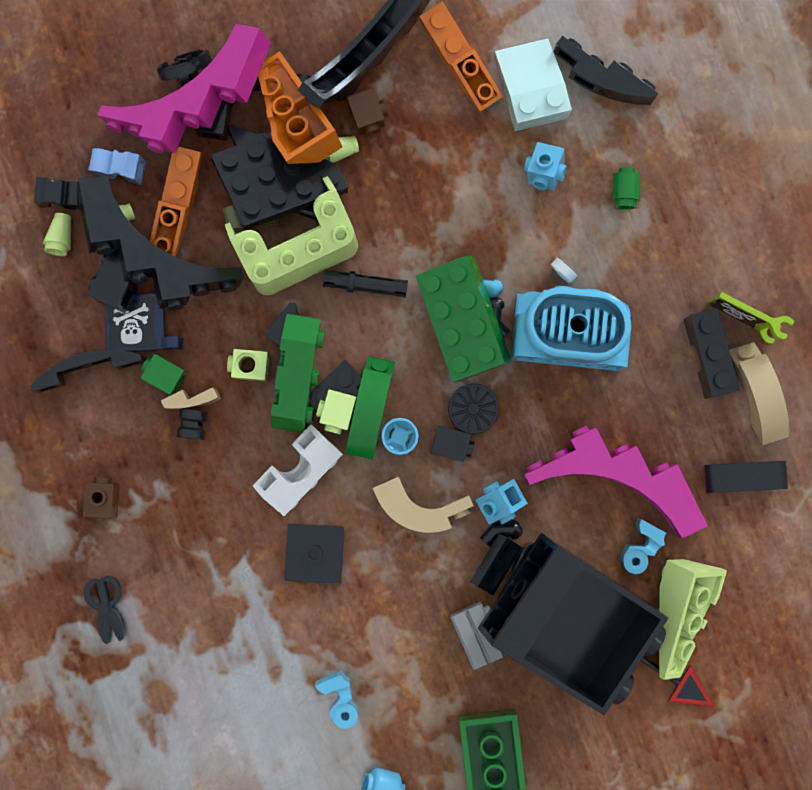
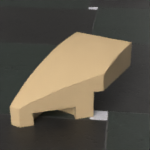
(182, 401)

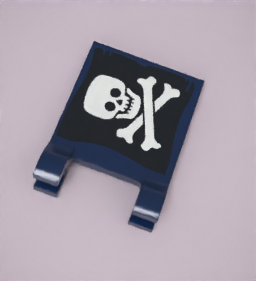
(139, 327)

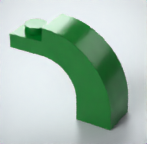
(370, 407)

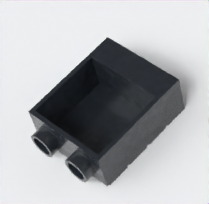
(573, 625)

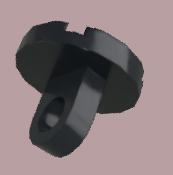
(184, 66)

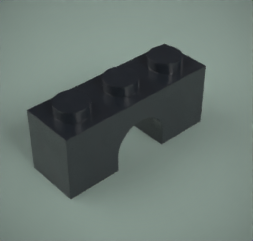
(716, 365)

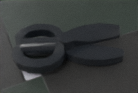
(108, 615)

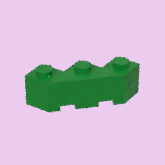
(296, 373)

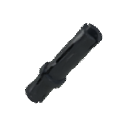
(365, 283)

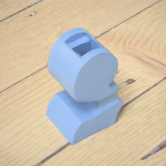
(111, 164)

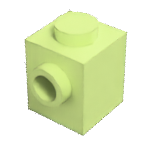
(336, 411)

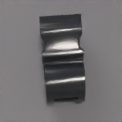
(57, 192)

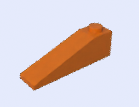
(296, 126)

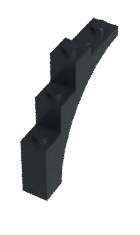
(365, 52)
(140, 259)

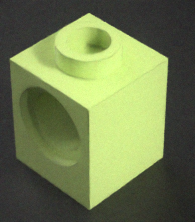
(261, 368)

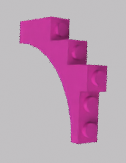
(195, 104)
(663, 489)

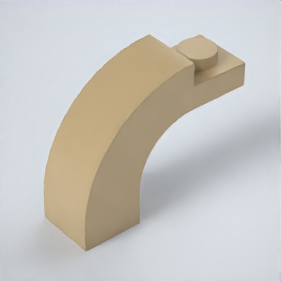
(763, 391)
(408, 514)

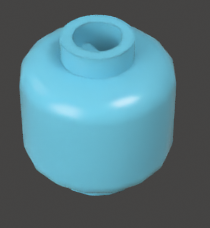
(382, 780)

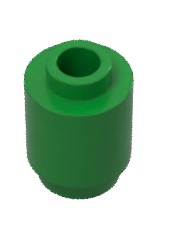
(626, 188)

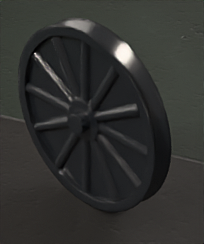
(473, 408)

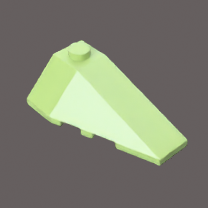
(684, 598)

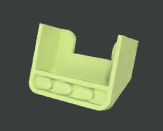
(302, 255)

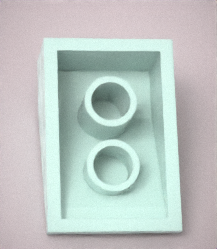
(533, 84)

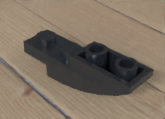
(614, 82)

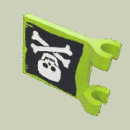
(751, 317)

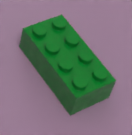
(463, 318)
(492, 750)

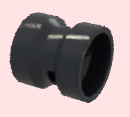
(192, 424)

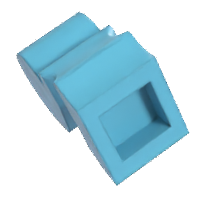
(634, 556)
(343, 710)

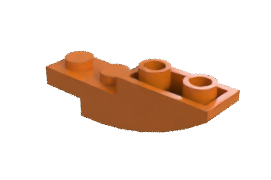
(459, 57)
(177, 200)

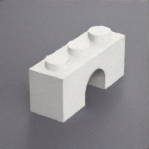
(286, 488)

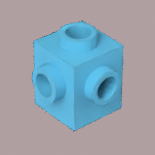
(545, 166)
(496, 505)

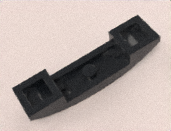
(54, 377)

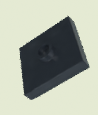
(314, 553)

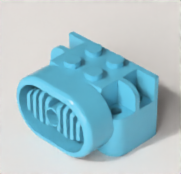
(545, 334)

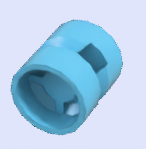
(400, 436)

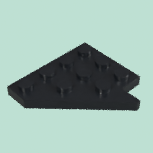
(263, 182)

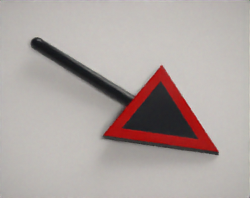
(688, 689)

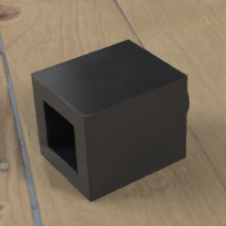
(452, 444)

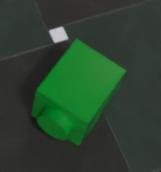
(163, 374)

